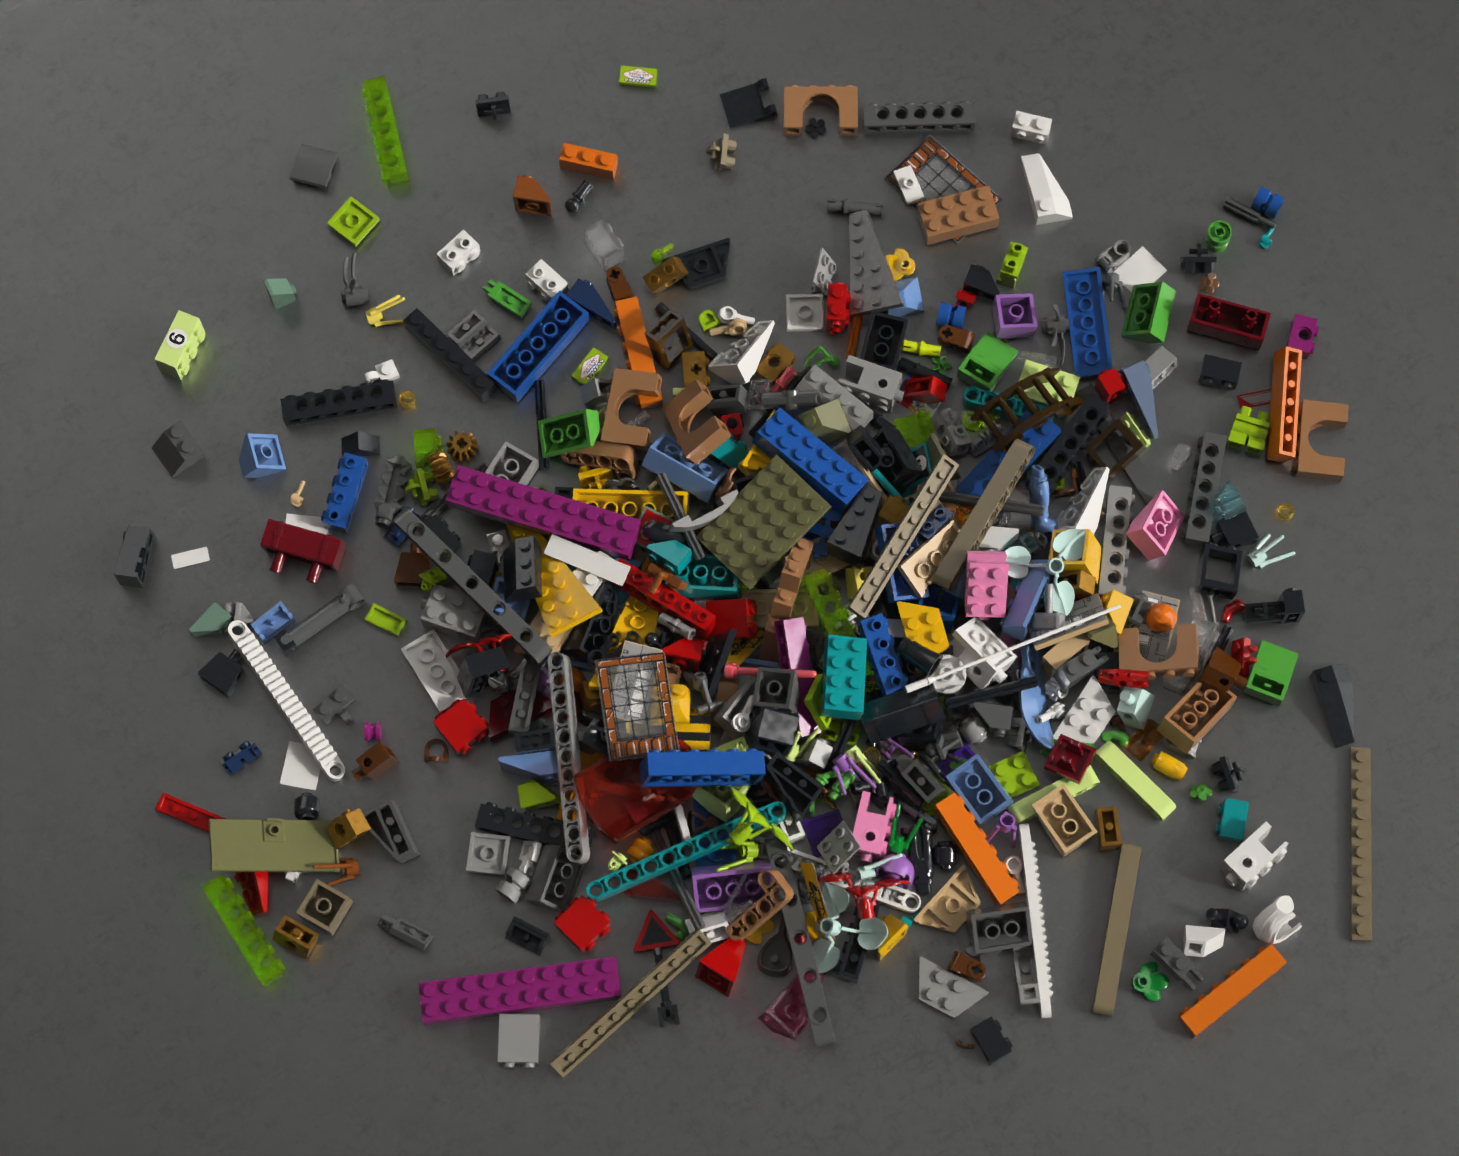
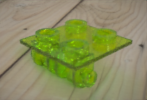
(915, 427)

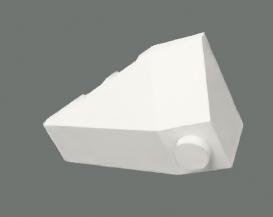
(1045, 194)
(744, 356)
(1087, 504)

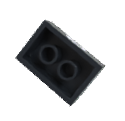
(884, 340)

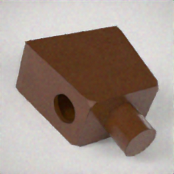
(410, 566)
(1222, 671)
(381, 758)

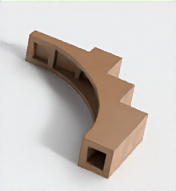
(785, 596)

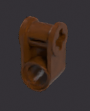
(618, 287)
(958, 339)
(964, 965)

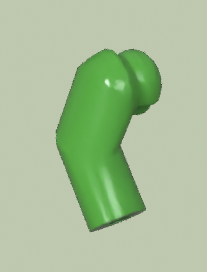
(1116, 734)

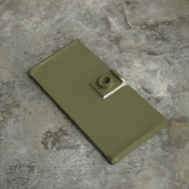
(271, 845)

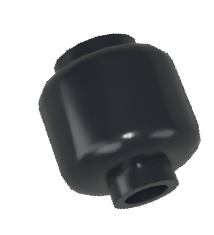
(306, 806)
(945, 854)

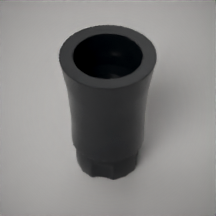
(919, 656)

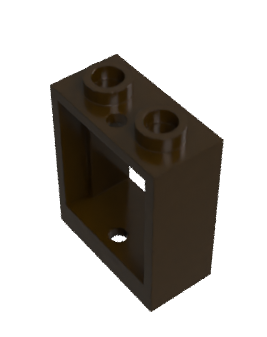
(656, 336)
(1138, 448)

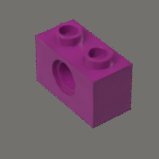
(1305, 326)

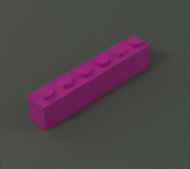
(794, 654)

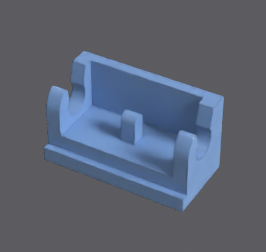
(272, 622)

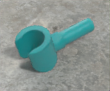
(1265, 240)
(909, 921)

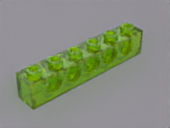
(378, 88)
(827, 619)
(214, 891)

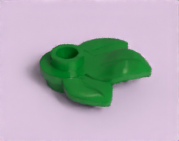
(1153, 981)

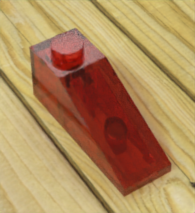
(652, 890)

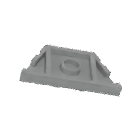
(946, 990)

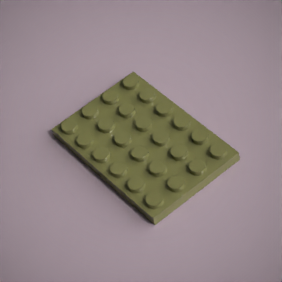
(763, 522)

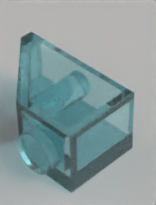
(1229, 501)

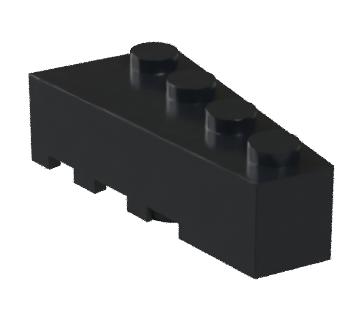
(855, 530)

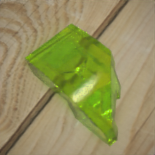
(974, 426)

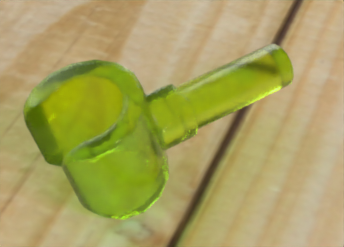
(657, 254)

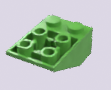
(986, 362)
(1271, 673)

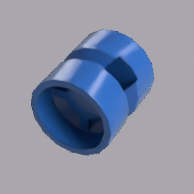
(1267, 202)
(951, 315)

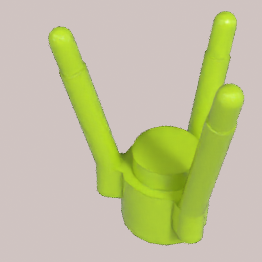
(747, 850)

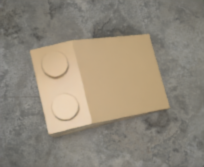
(1064, 820)

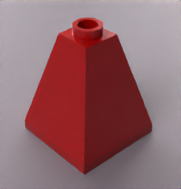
(721, 966)

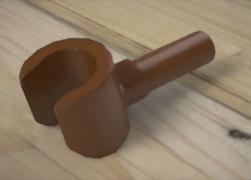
(1117, 721)

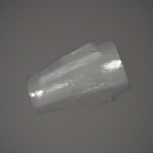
(1180, 456)

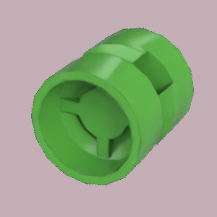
(1218, 236)

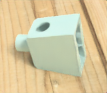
(1135, 707)

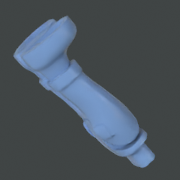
(1040, 495)

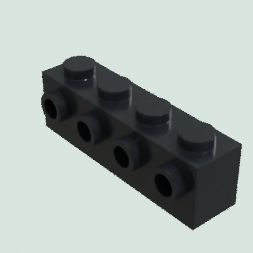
(854, 956)

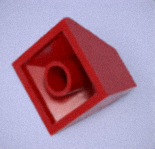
(685, 654)

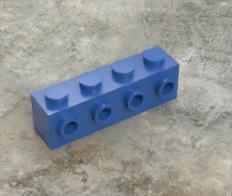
(345, 492)
(882, 654)

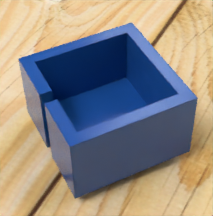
(947, 607)

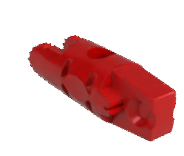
(1124, 678)

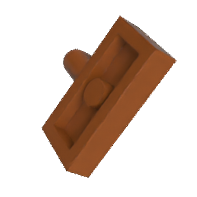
(662, 574)

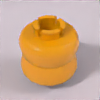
(640, 850)

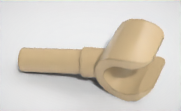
(296, 499)

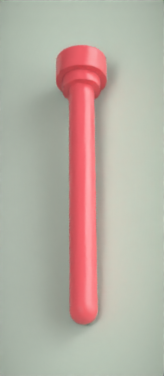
(733, 670)

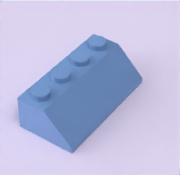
(698, 479)
(1026, 601)

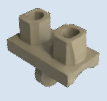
(719, 152)

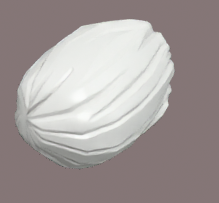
(1272, 922)

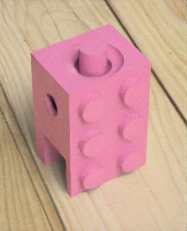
(986, 584)
(872, 830)

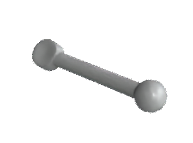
(1212, 609)

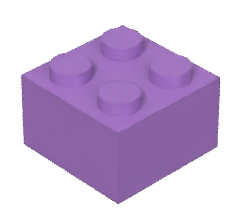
(1014, 315)

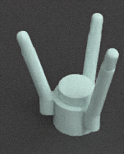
(1257, 557)
(867, 872)

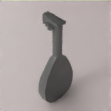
(776, 955)

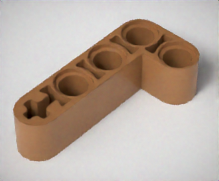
(606, 455)
(758, 909)

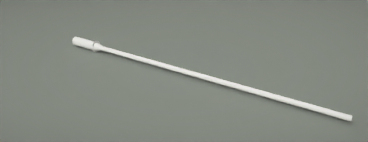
(928, 680)

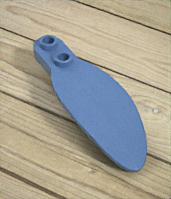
(1034, 700)

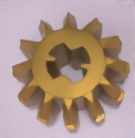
(460, 453)
(440, 467)

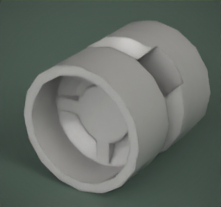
(513, 885)

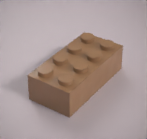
(958, 215)
(1195, 715)

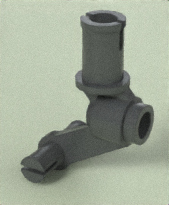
(699, 682)

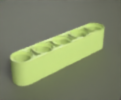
(1135, 780)
(1023, 810)

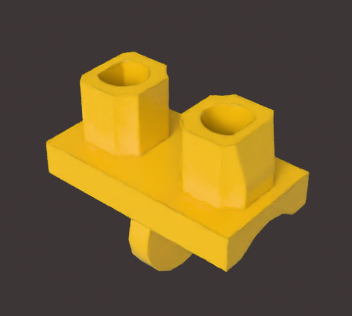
(594, 477)

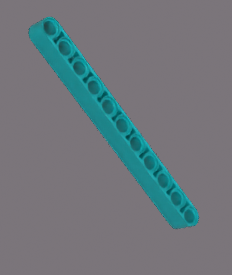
(679, 859)

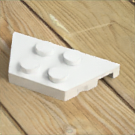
(1087, 714)

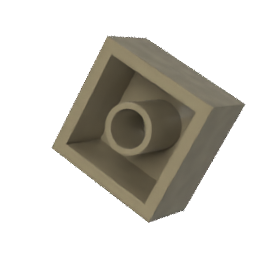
(324, 907)

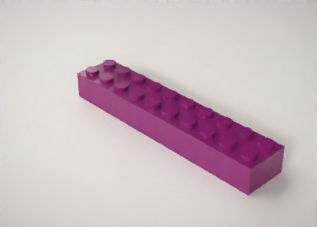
(543, 512)
(519, 990)

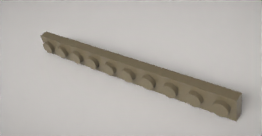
(903, 537)
(1360, 844)
(630, 1002)

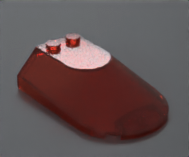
(619, 803)

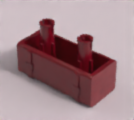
(1228, 321)
(302, 545)

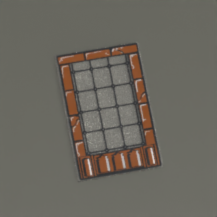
(939, 173)
(636, 705)

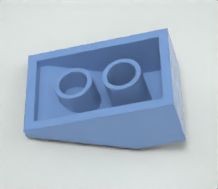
(537, 766)
(979, 789)

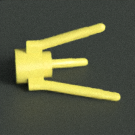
(374, 315)

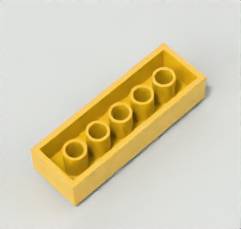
(631, 501)

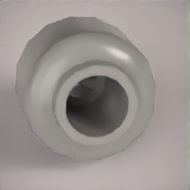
(973, 730)

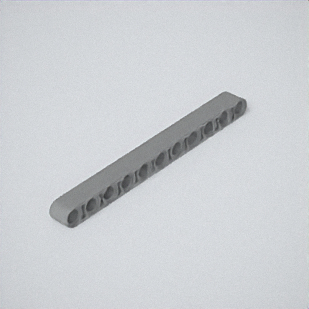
(562, 750)

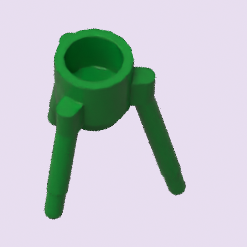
(897, 841)

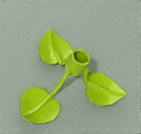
(743, 830)

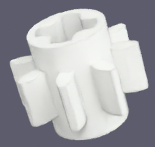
(1054, 690)

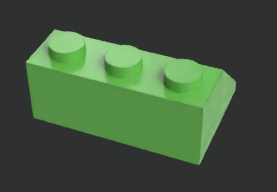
(1149, 312)
(568, 432)

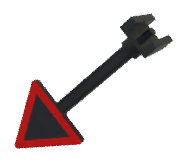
(655, 937)

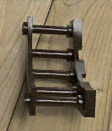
(1038, 417)

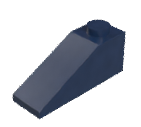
(588, 298)

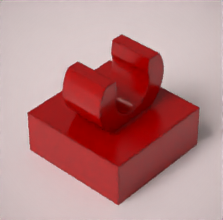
(967, 297)

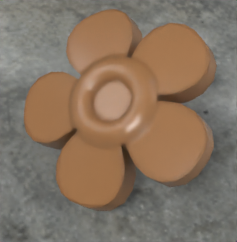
(1209, 282)

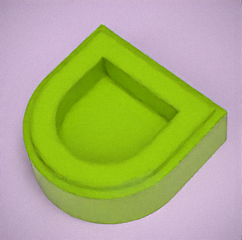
(708, 320)

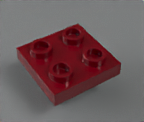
(1070, 759)

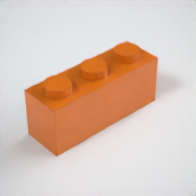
(588, 161)

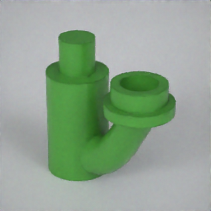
(847, 778)

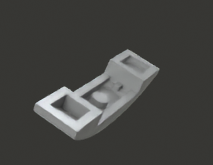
(686, 524)
(1026, 975)

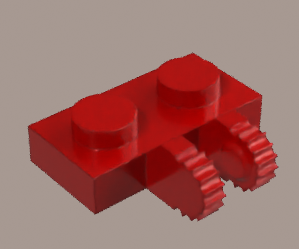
(1241, 652)

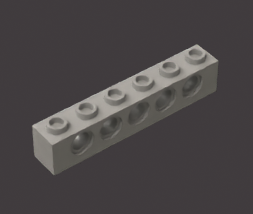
(1115, 496)

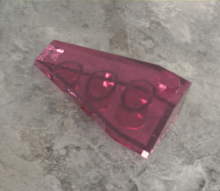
(788, 1010)

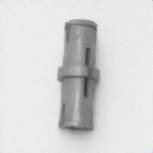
(676, 626)

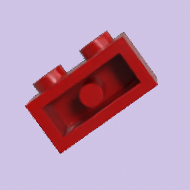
(1110, 386)

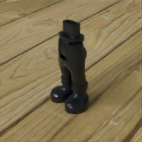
(923, 866)

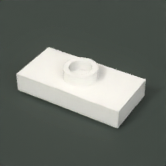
(908, 185)

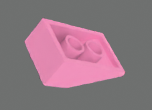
(1156, 526)

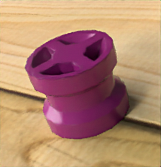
(372, 731)

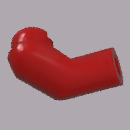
(1235, 605)

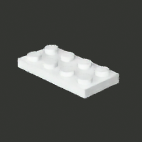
(434, 670)

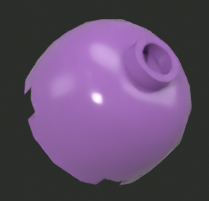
(896, 868)

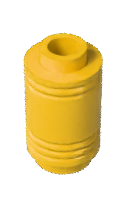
(1169, 765)

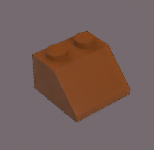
(531, 197)

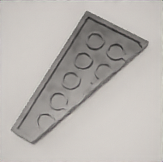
(870, 273)

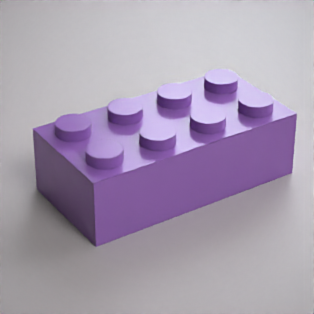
(714, 888)

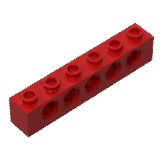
(667, 601)

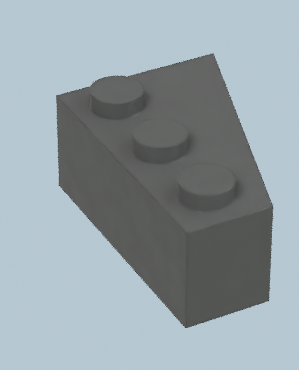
(391, 830)

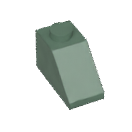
(280, 291)
(212, 622)

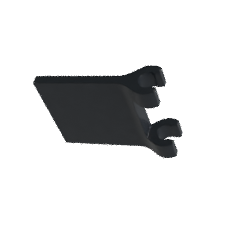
(746, 104)

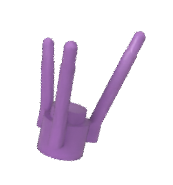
(891, 745)
(844, 763)
(1005, 824)

